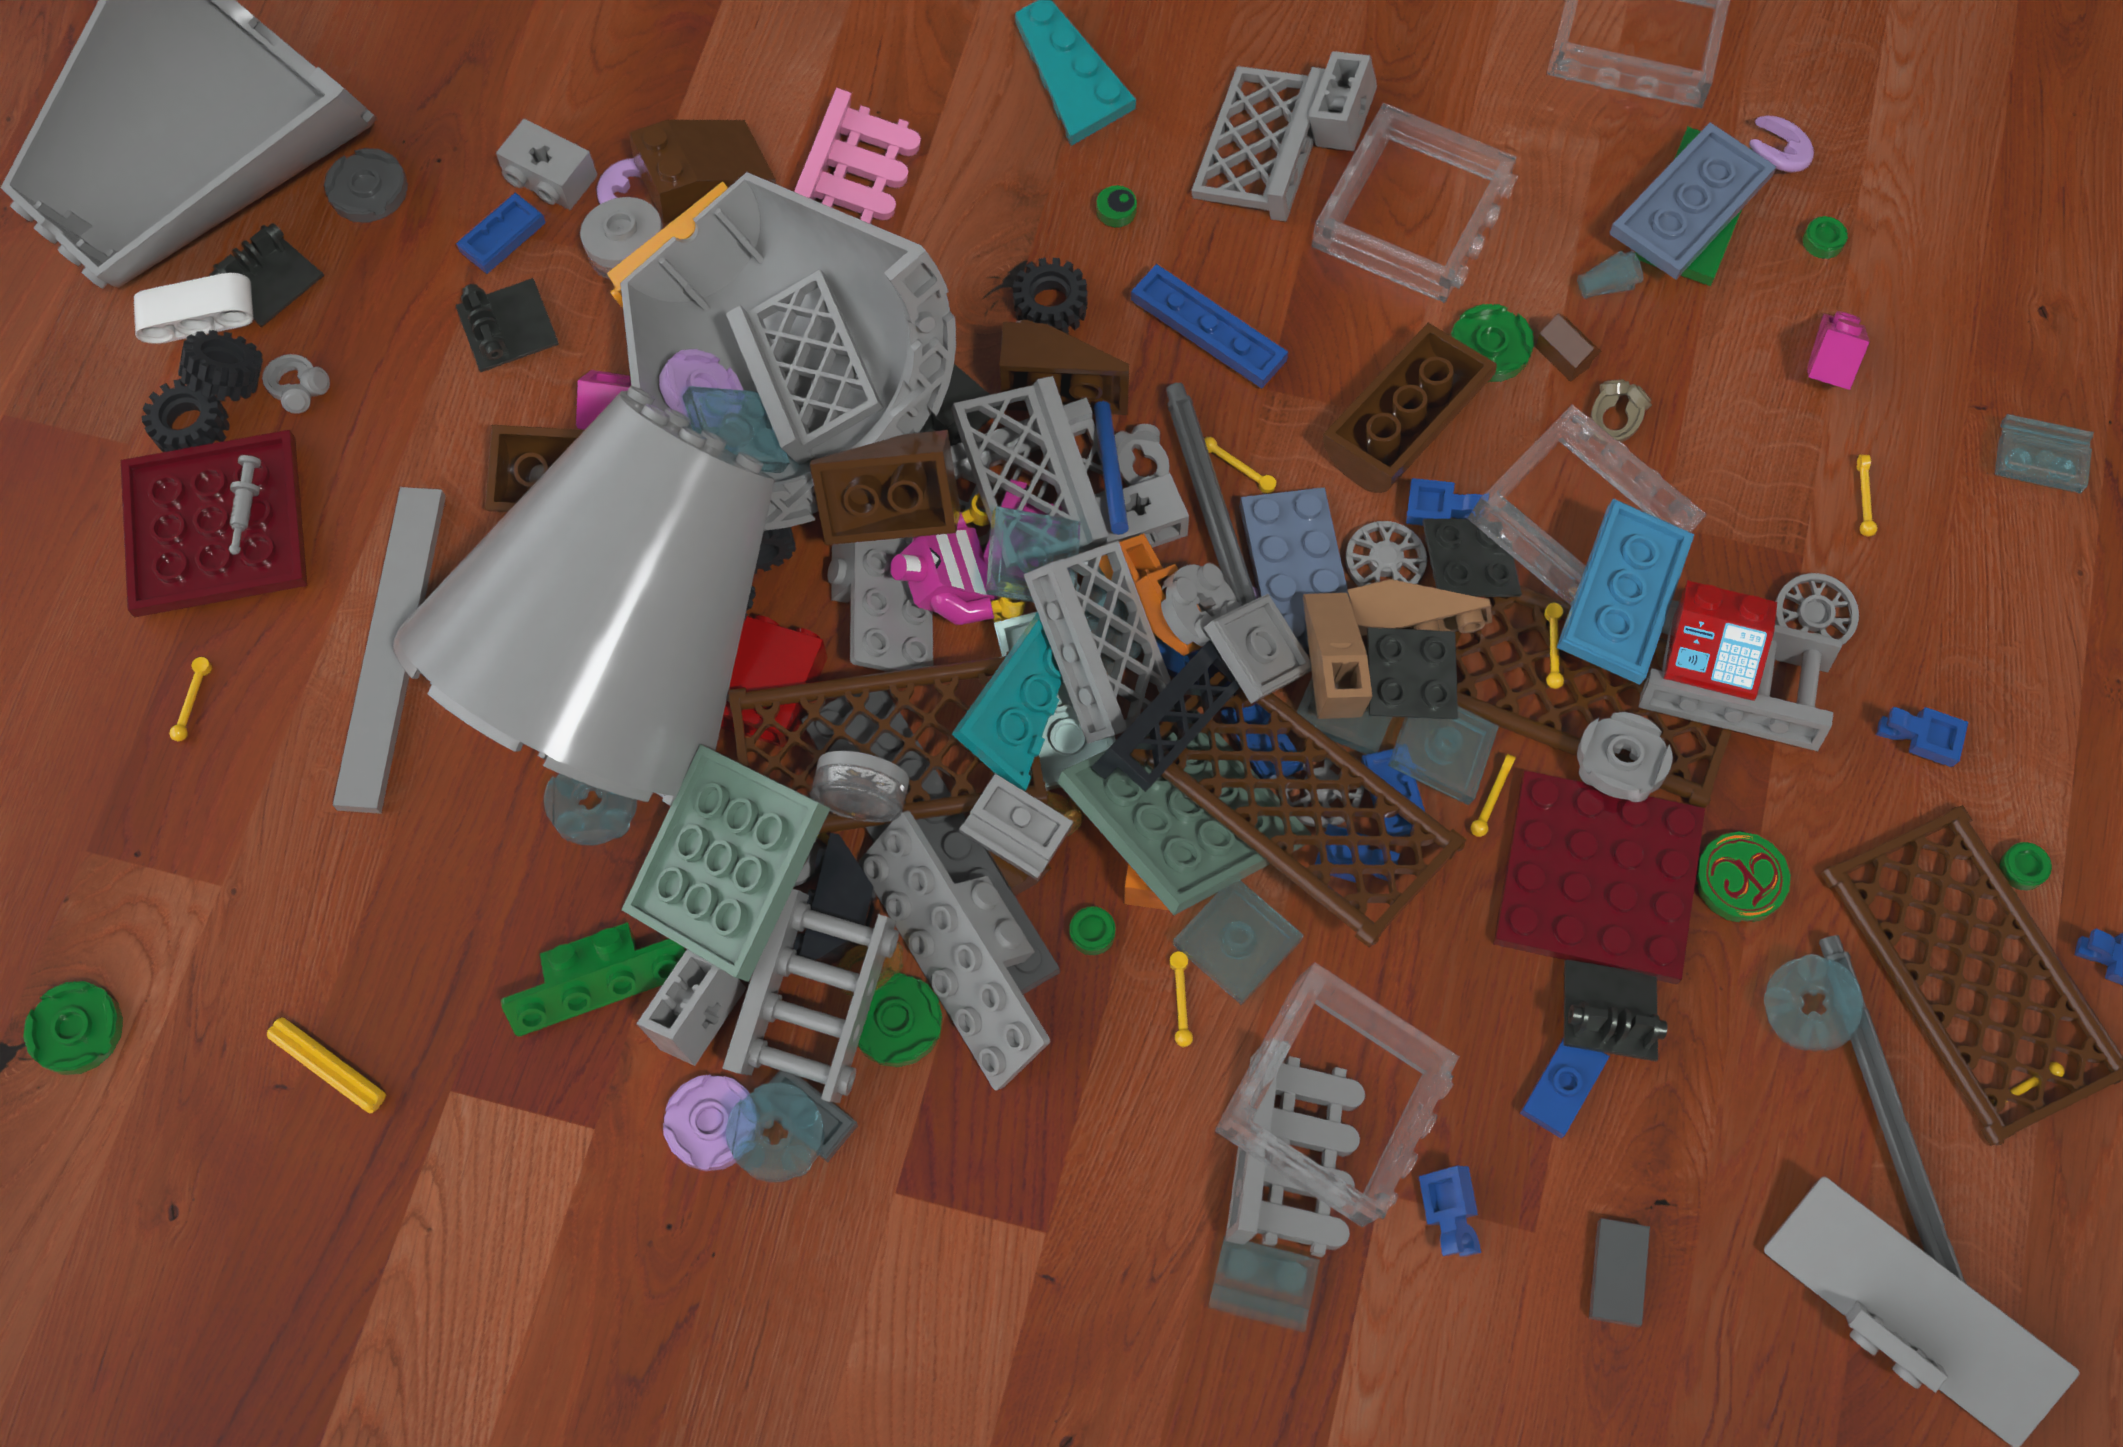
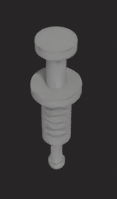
(244, 493)

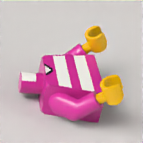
(951, 573)

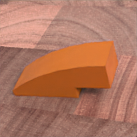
(1149, 580)

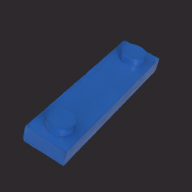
(1209, 326)

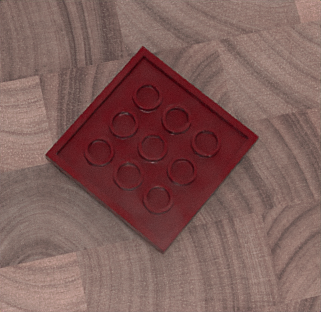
(181, 529)
(1600, 877)

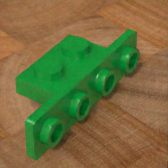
(590, 976)

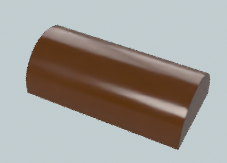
(1406, 408)
(519, 459)

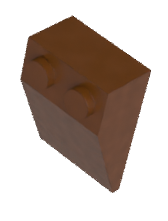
(691, 157)
(1079, 370)
(888, 490)

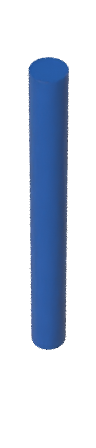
(1110, 468)

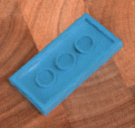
(1626, 591)

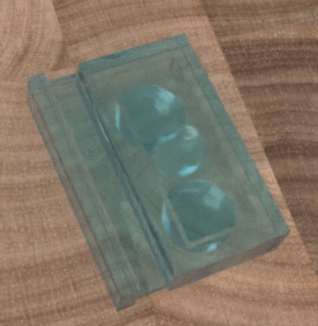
(2044, 453)
(1264, 1284)

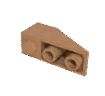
(1416, 607)
(1336, 657)

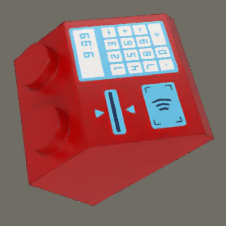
(1720, 640)

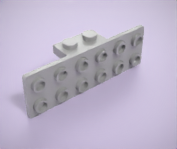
(885, 622)
(962, 945)
(1920, 1313)

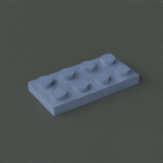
(1692, 200)
(1292, 551)

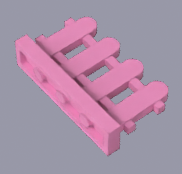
(849, 158)

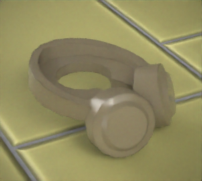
(1635, 409)

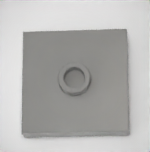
(1259, 648)

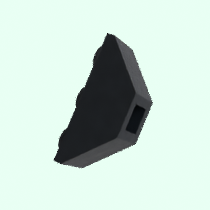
(841, 893)

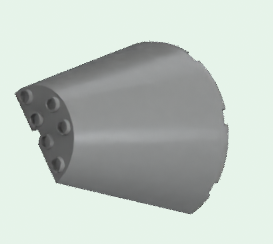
(169, 130)
(761, 243)
(604, 604)

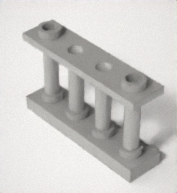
(1766, 717)
(765, 1005)

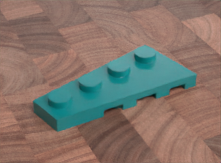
(1078, 80)
(1014, 707)

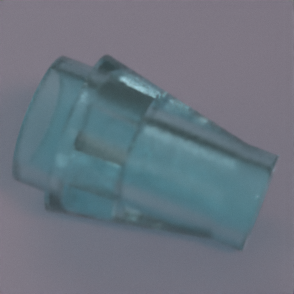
(1613, 275)

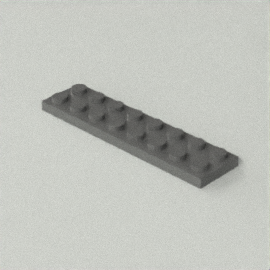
(958, 854)

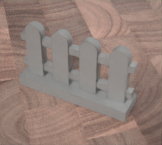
(1272, 1219)

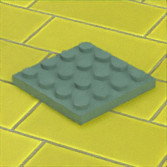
(1167, 835)
(725, 862)

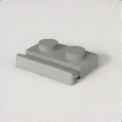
(1016, 827)

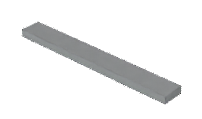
(382, 678)

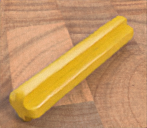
(326, 1065)

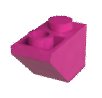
(1838, 350)

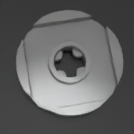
(1185, 591)
(1618, 778)

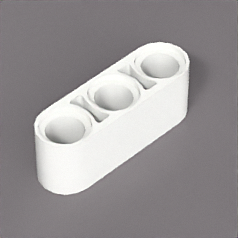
(193, 306)

